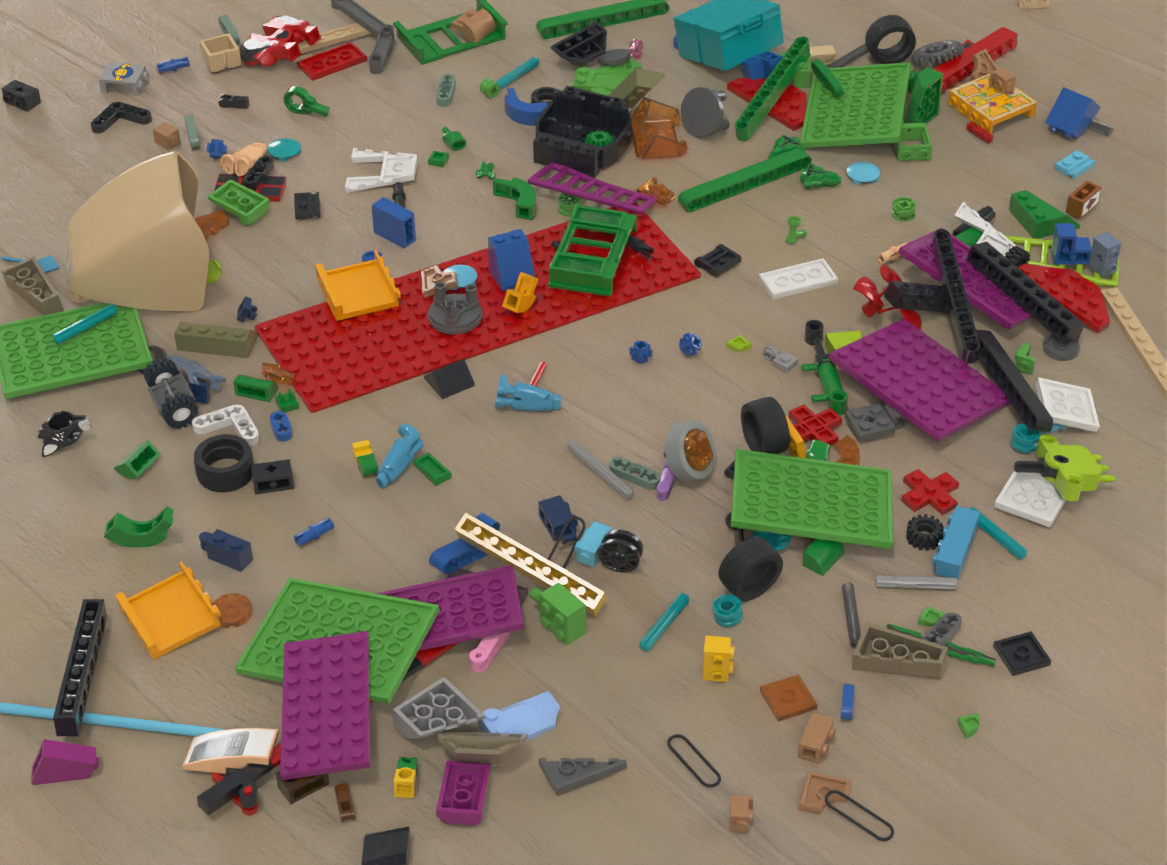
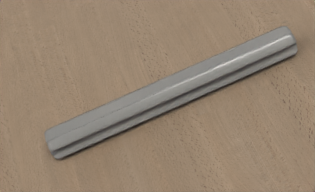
(598, 467)

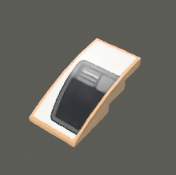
(231, 749)

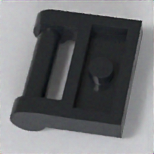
(718, 260)

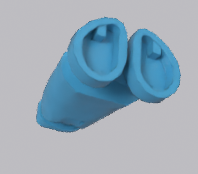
(525, 397)
(399, 455)

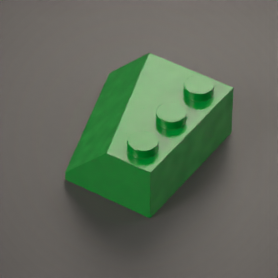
(925, 97)
(1036, 214)

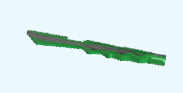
(953, 649)

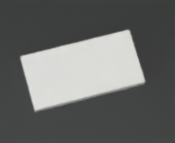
(798, 279)

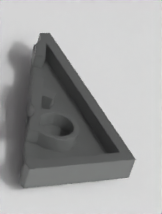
(575, 772)

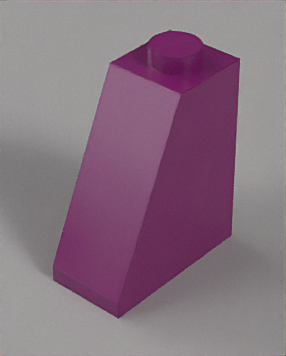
(63, 762)

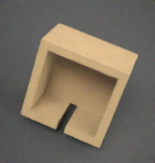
(220, 52)

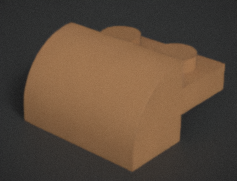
(474, 24)

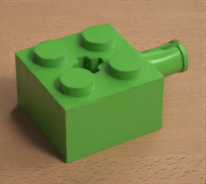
(561, 612)

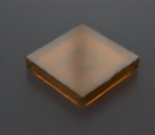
(788, 697)

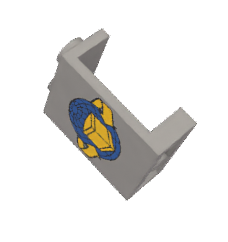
(123, 74)

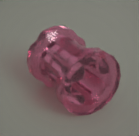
(638, 49)

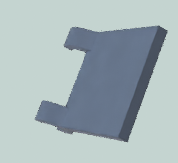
(196, 370)

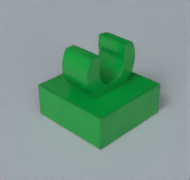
(287, 401)

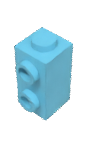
(588, 547)

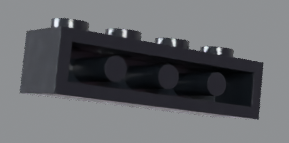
(916, 296)

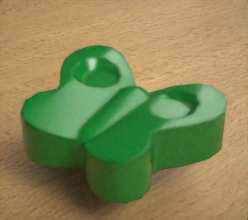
(485, 170)

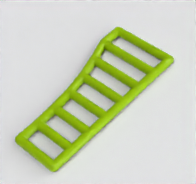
(1045, 244)

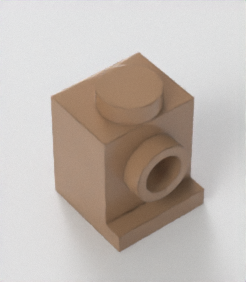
(1002, 80)
(740, 812)

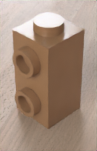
(816, 738)

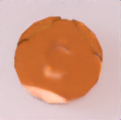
(234, 609)

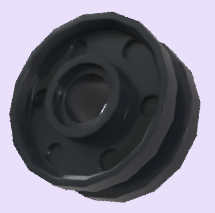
(620, 551)

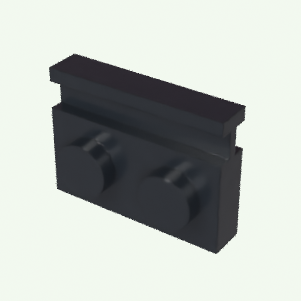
(306, 205)

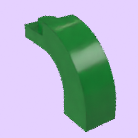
(520, 192)
(139, 533)

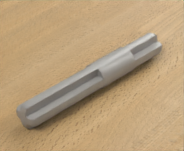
(916, 582)

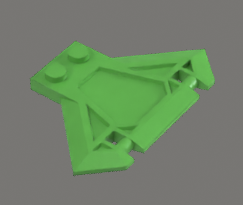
(604, 79)

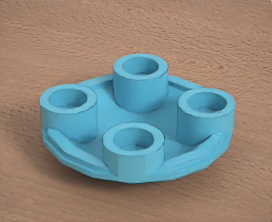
(863, 172)
(465, 275)

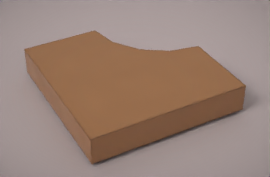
(982, 65)
(433, 275)
(817, 787)

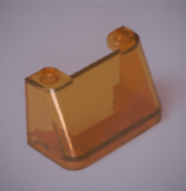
(655, 130)

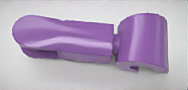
(666, 483)

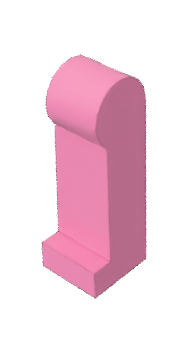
(486, 651)

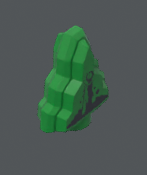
(785, 144)
(818, 177)

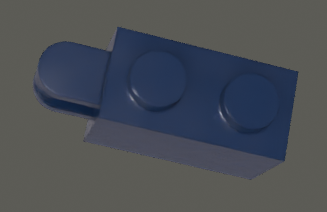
(554, 515)
(226, 549)

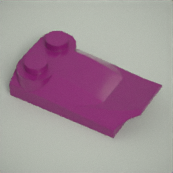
(463, 793)

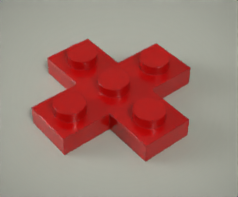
(816, 426)
(930, 492)

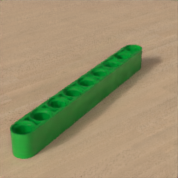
(604, 15)
(772, 89)
(744, 180)

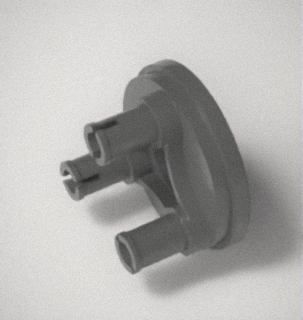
(703, 111)
(454, 311)

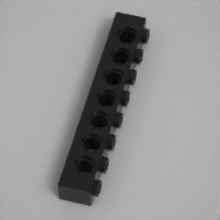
(1025, 292)
(80, 668)

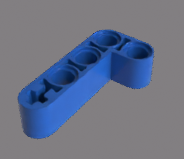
(459, 552)

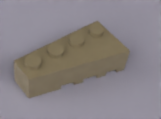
(33, 286)
(898, 653)

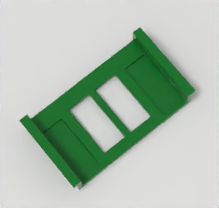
(427, 50)
(589, 272)

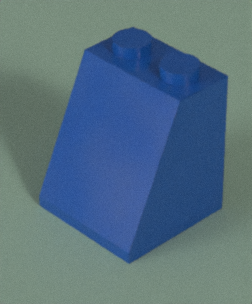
(1071, 113)
(508, 257)

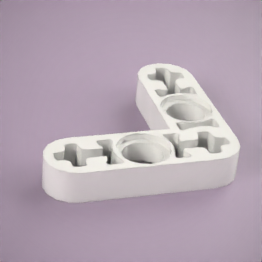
(237, 416)

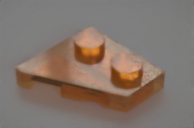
(658, 191)
(212, 223)

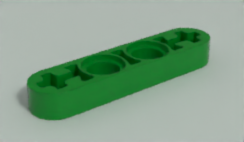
(827, 78)

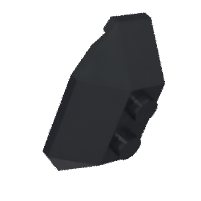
(582, 45)

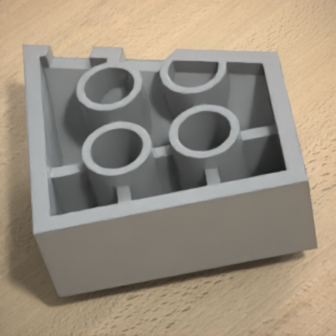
(434, 711)

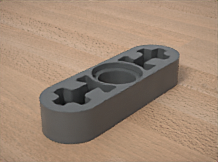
(942, 626)

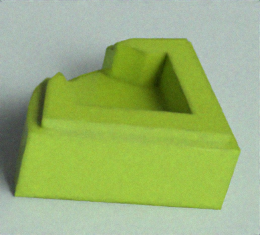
(739, 344)

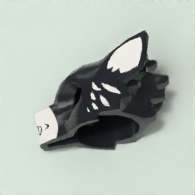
(59, 432)

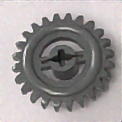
(937, 52)

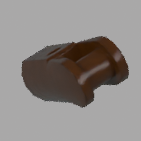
(344, 801)

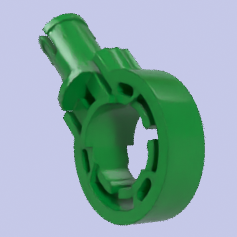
(309, 102)

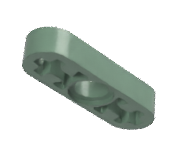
(227, 27)
(445, 90)
(192, 132)
(622, 468)

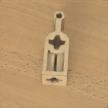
(824, 53)

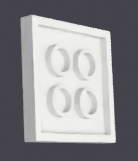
(1068, 404)
(1031, 498)

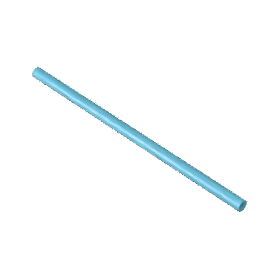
(113, 721)

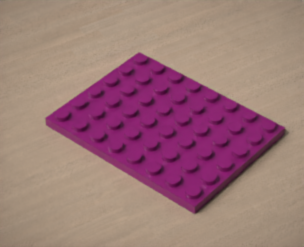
(920, 379)

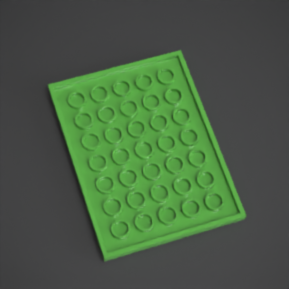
(865, 113)
(36, 363)
(812, 499)
(322, 610)

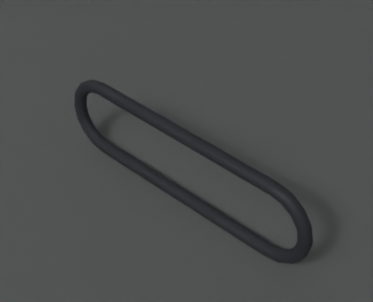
(560, 536)
(699, 754)
(863, 808)

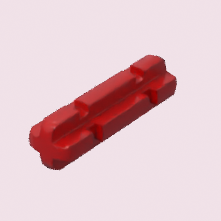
(979, 132)

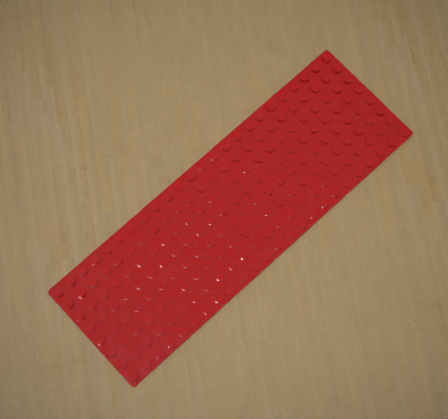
(393, 345)

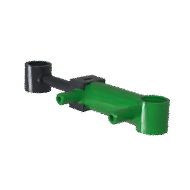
(825, 370)

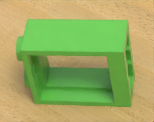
(917, 132)

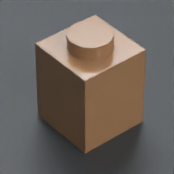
(166, 135)

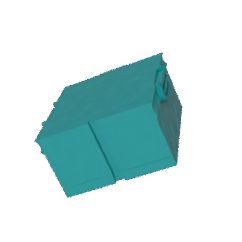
(728, 31)

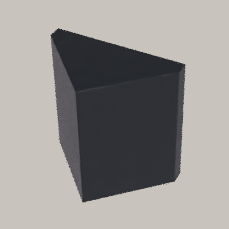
(450, 379)

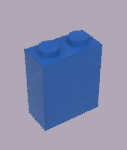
(393, 222)

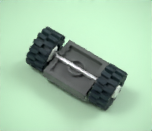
(170, 393)

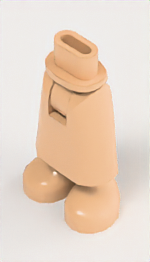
(244, 159)

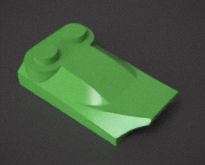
(240, 201)

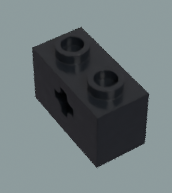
(21, 95)
(272, 476)

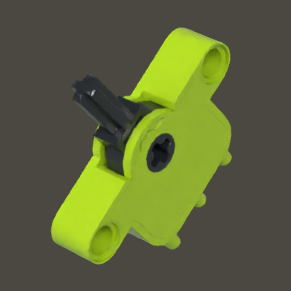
(1067, 466)

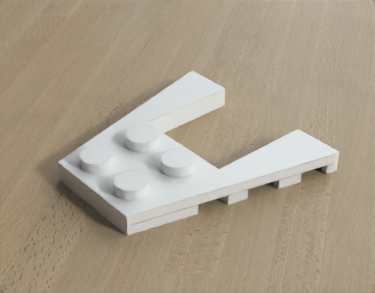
(394, 169)
(989, 234)

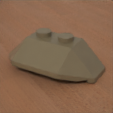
(480, 746)

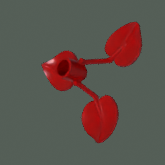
(874, 305)

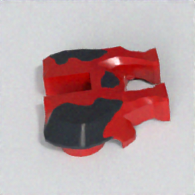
(279, 42)

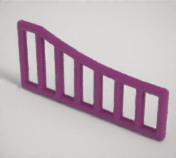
(590, 181)

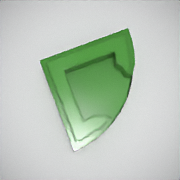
(930, 617)
(969, 724)

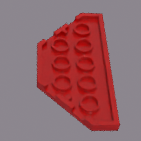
(788, 109)
(1073, 292)

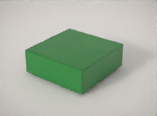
(438, 158)

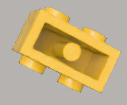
(717, 658)

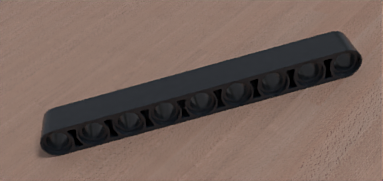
(956, 296)
(1013, 383)

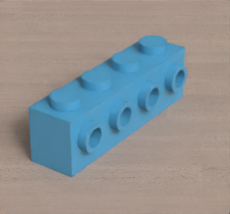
(956, 542)

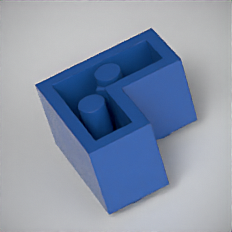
(760, 65)
(1069, 248)

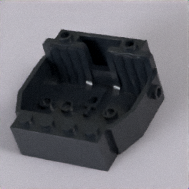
(567, 122)

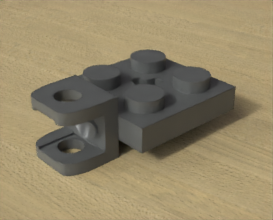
(883, 421)

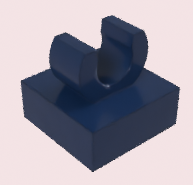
(246, 310)
(200, 392)

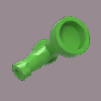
(794, 222)

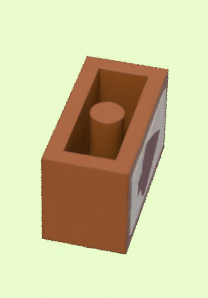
(1083, 199)

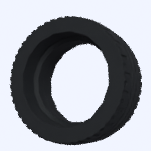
(883, 27)
(765, 426)
(227, 478)
(750, 568)

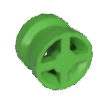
(489, 88)

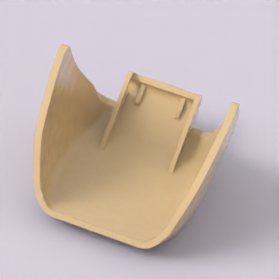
(140, 240)

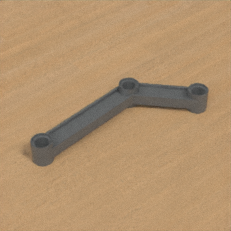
(382, 31)

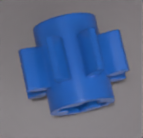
(216, 148)
(690, 344)
(640, 352)

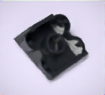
(387, 847)

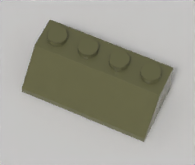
(637, 85)
(214, 339)

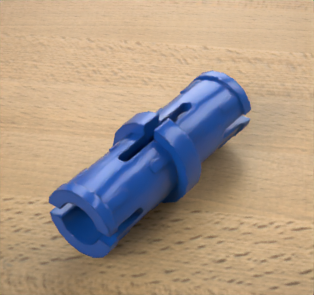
(173, 64)
(314, 532)

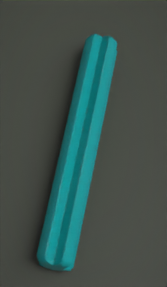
(518, 72)
(84, 324)
(1001, 536)
(664, 622)

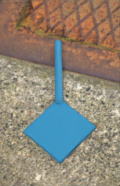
(47, 263)

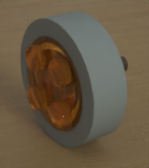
(690, 451)

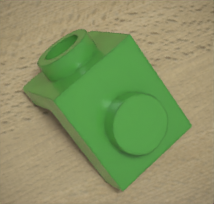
(1023, 361)

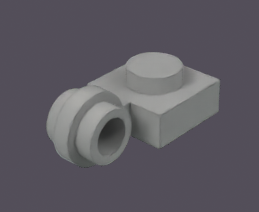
(782, 361)

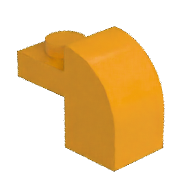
(523, 295)

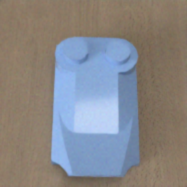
(527, 716)

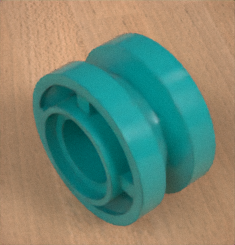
(1024, 439)
(727, 610)

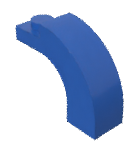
(521, 111)

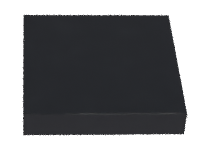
(1022, 653)

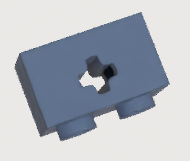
(1104, 254)

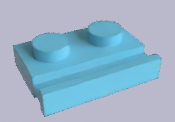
(1075, 164)

